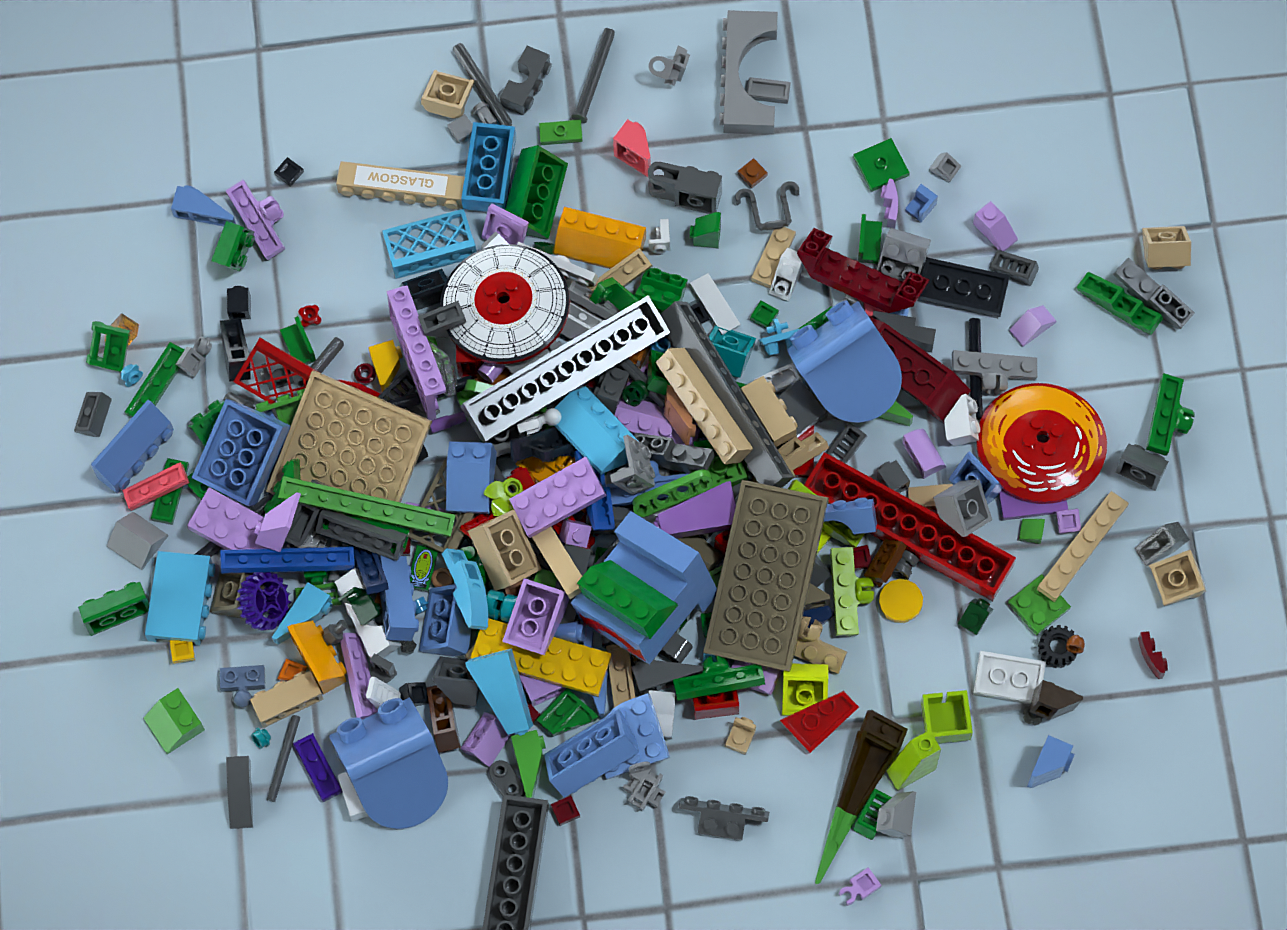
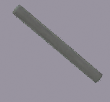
(282, 762)

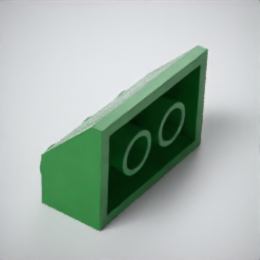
(114, 608)

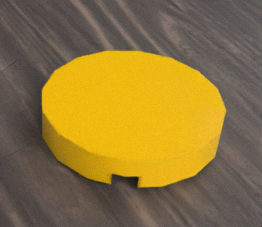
(901, 600)

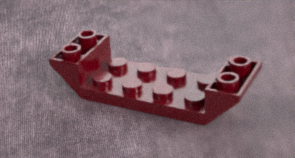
(856, 278)
(923, 375)

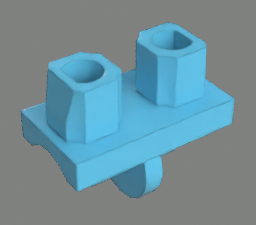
(770, 343)

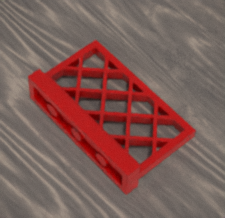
(280, 357)

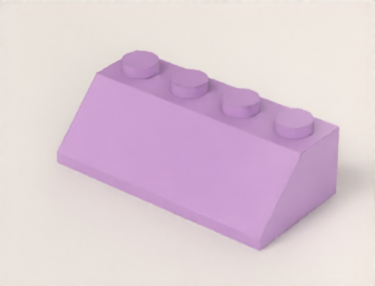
(649, 419)

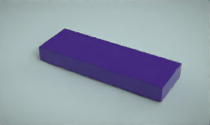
(317, 767)

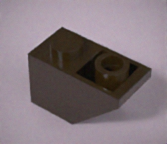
(1053, 701)

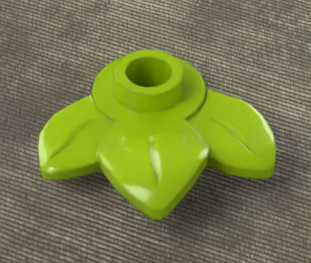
(500, 494)

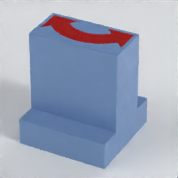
(665, 566)

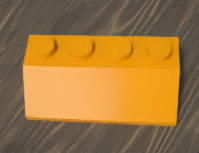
(596, 238)

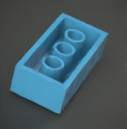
(488, 166)

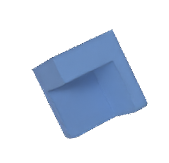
(922, 203)

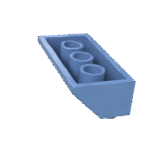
(132, 447)
(591, 753)

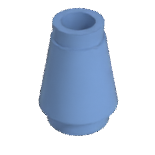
(571, 632)

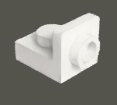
(662, 242)

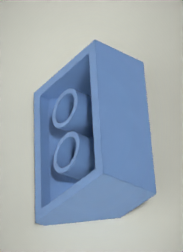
(444, 625)

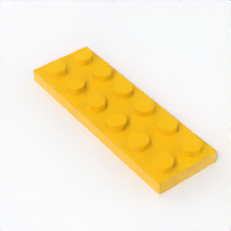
(563, 664)

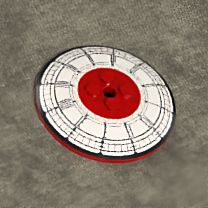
(511, 329)

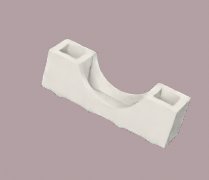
(371, 634)

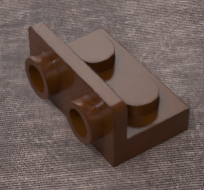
(885, 561)

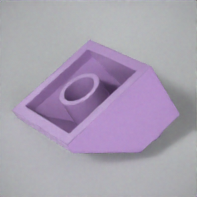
(276, 524)

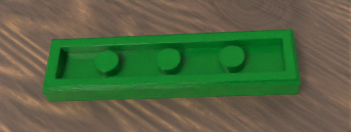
(157, 380)

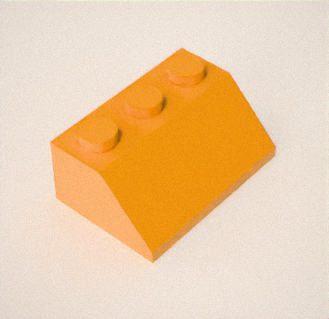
(318, 655)

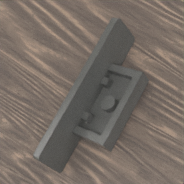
(722, 819)

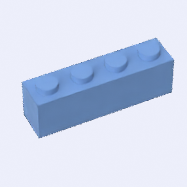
(397, 601)

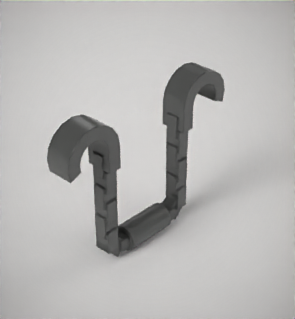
(771, 224)

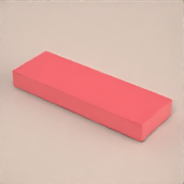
(155, 486)

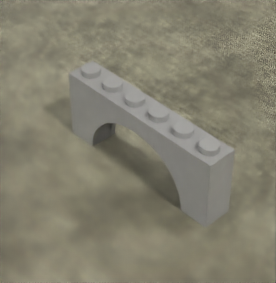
(741, 111)

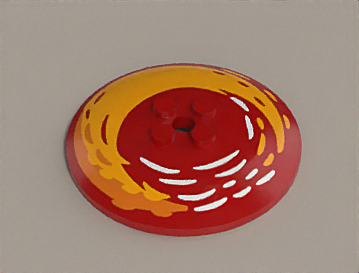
(1036, 469)

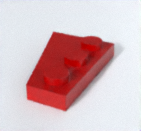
(819, 720)

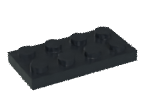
(964, 287)

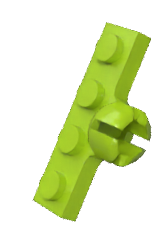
(847, 591)

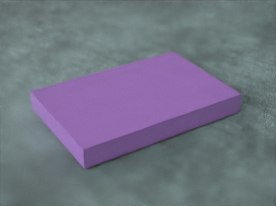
(1015, 508)

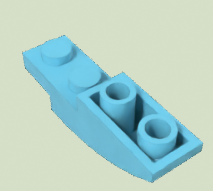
(470, 588)

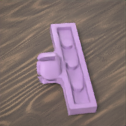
(258, 217)

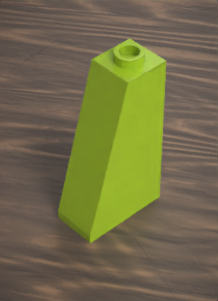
(915, 761)

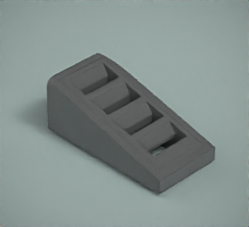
(1020, 276)
(844, 435)

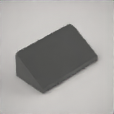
(93, 414)

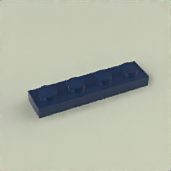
(370, 570)

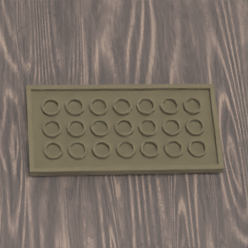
(766, 575)

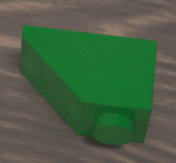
(706, 231)

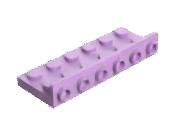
(416, 349)

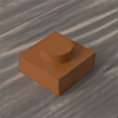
(752, 173)

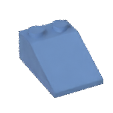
(468, 474)

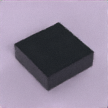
(289, 171)

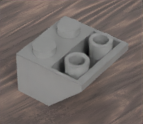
(902, 254)

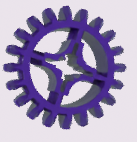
(256, 601)

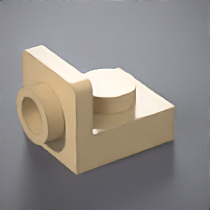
(741, 735)

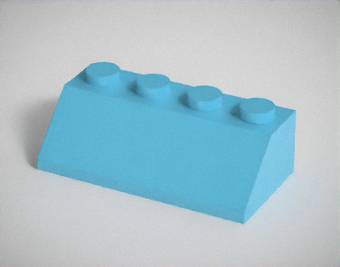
(593, 430)

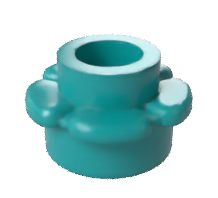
(261, 738)

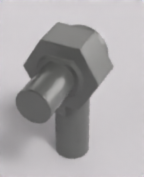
(334, 632)

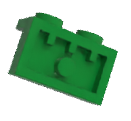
(203, 424)

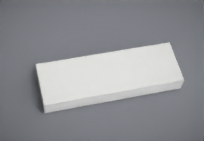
(714, 303)

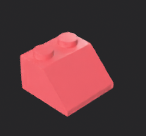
(632, 146)

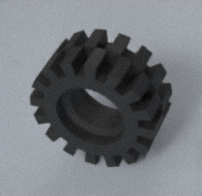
(1045, 649)

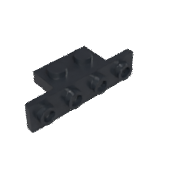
(542, 445)

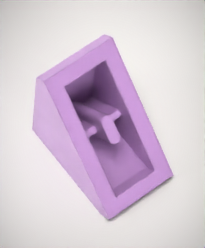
(1032, 324)

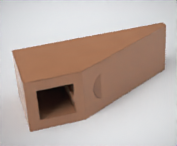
(679, 416)

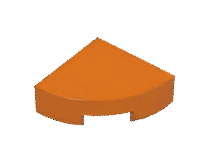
(290, 669)

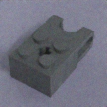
(686, 186)

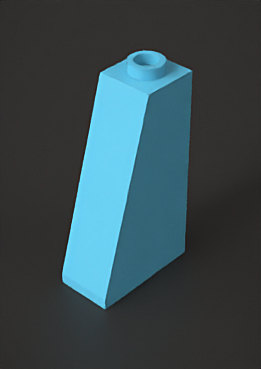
(502, 687)

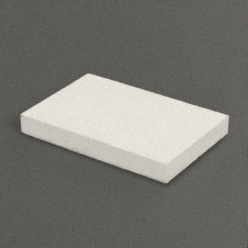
(1007, 677)

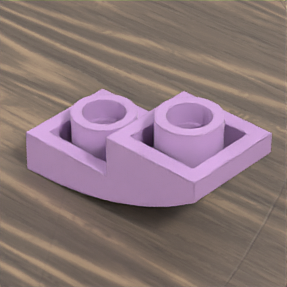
(890, 197)

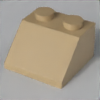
(1166, 247)

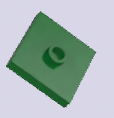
(880, 164)

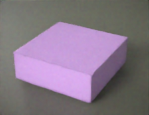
(1068, 520)

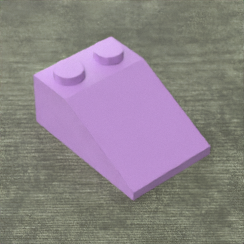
(535, 616)

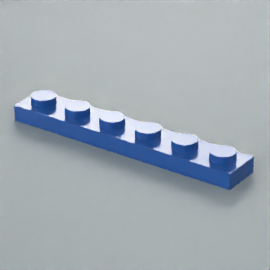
(287, 560)

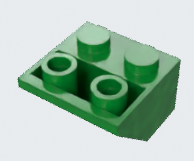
(233, 246)

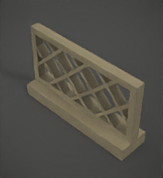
(457, 536)

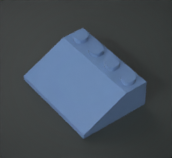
(241, 452)

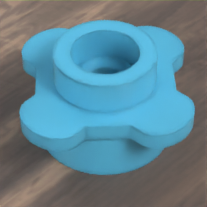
(131, 374)

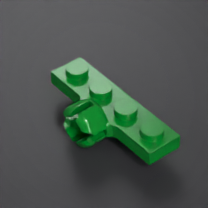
(1168, 415)
(718, 678)

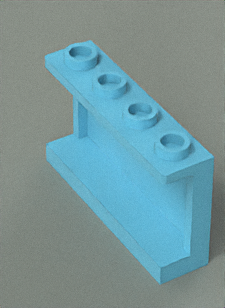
(179, 597)

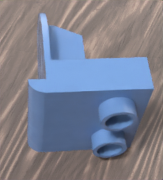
(848, 364)
(393, 764)

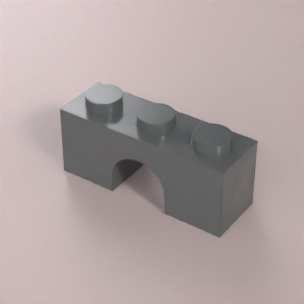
(519, 96)

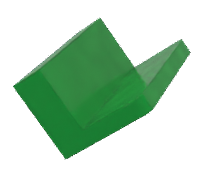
(869, 241)
(298, 342)

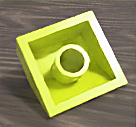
(804, 686)

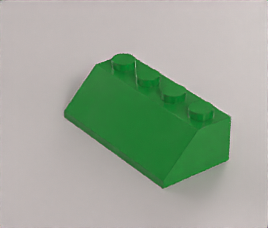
(537, 189)
(626, 597)

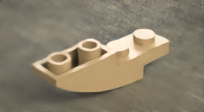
(798, 452)

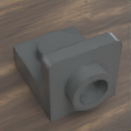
(276, 373)

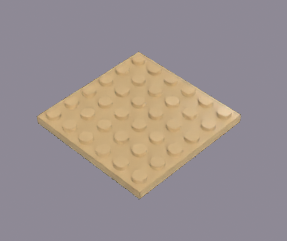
(352, 440)

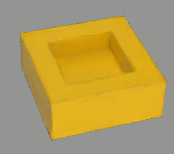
(182, 651)

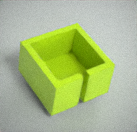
(947, 720)

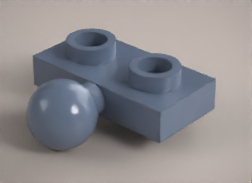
(241, 680)

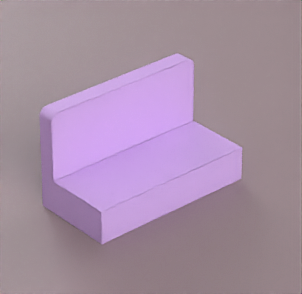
(486, 739)

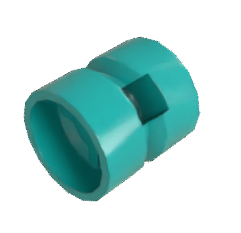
(500, 605)

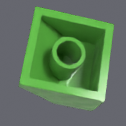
(173, 721)

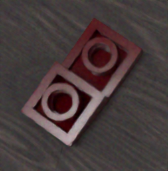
(1154, 660)

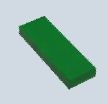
(166, 505)

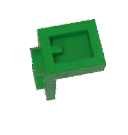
(614, 292)

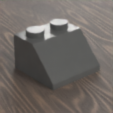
(1142, 466)

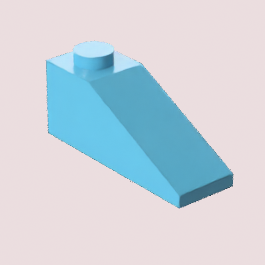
(309, 606)

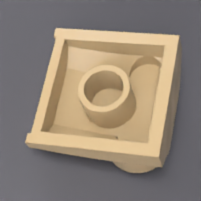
(446, 94)
(1178, 578)

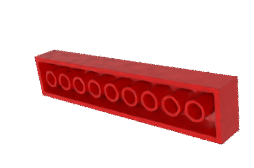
(928, 537)

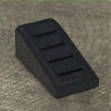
(399, 381)

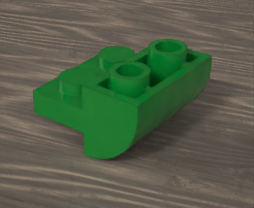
(661, 288)

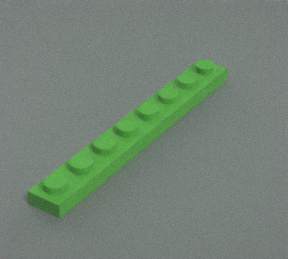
(368, 507)

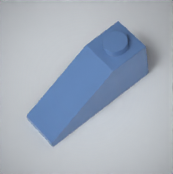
(195, 206)

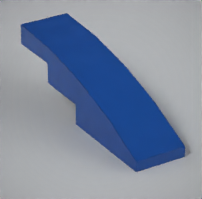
(601, 511)

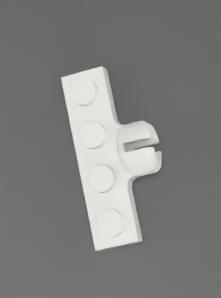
(568, 269)

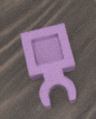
(862, 884)

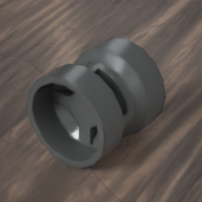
(905, 565)

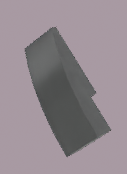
(905, 325)
(304, 522)
(239, 792)

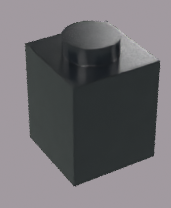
(238, 303)

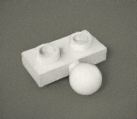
(534, 424)

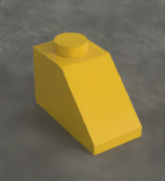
(385, 361)

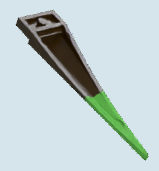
(871, 756)

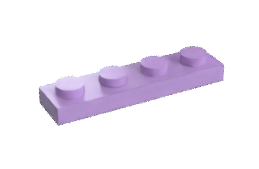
(357, 673)

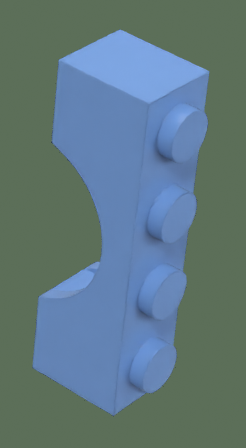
(857, 514)

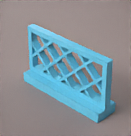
(433, 256)

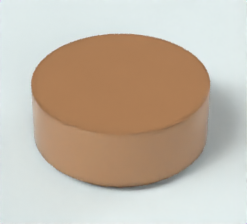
(442, 577)

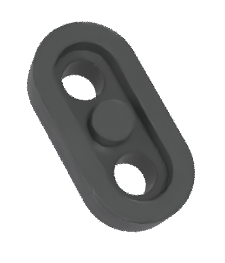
(507, 779)

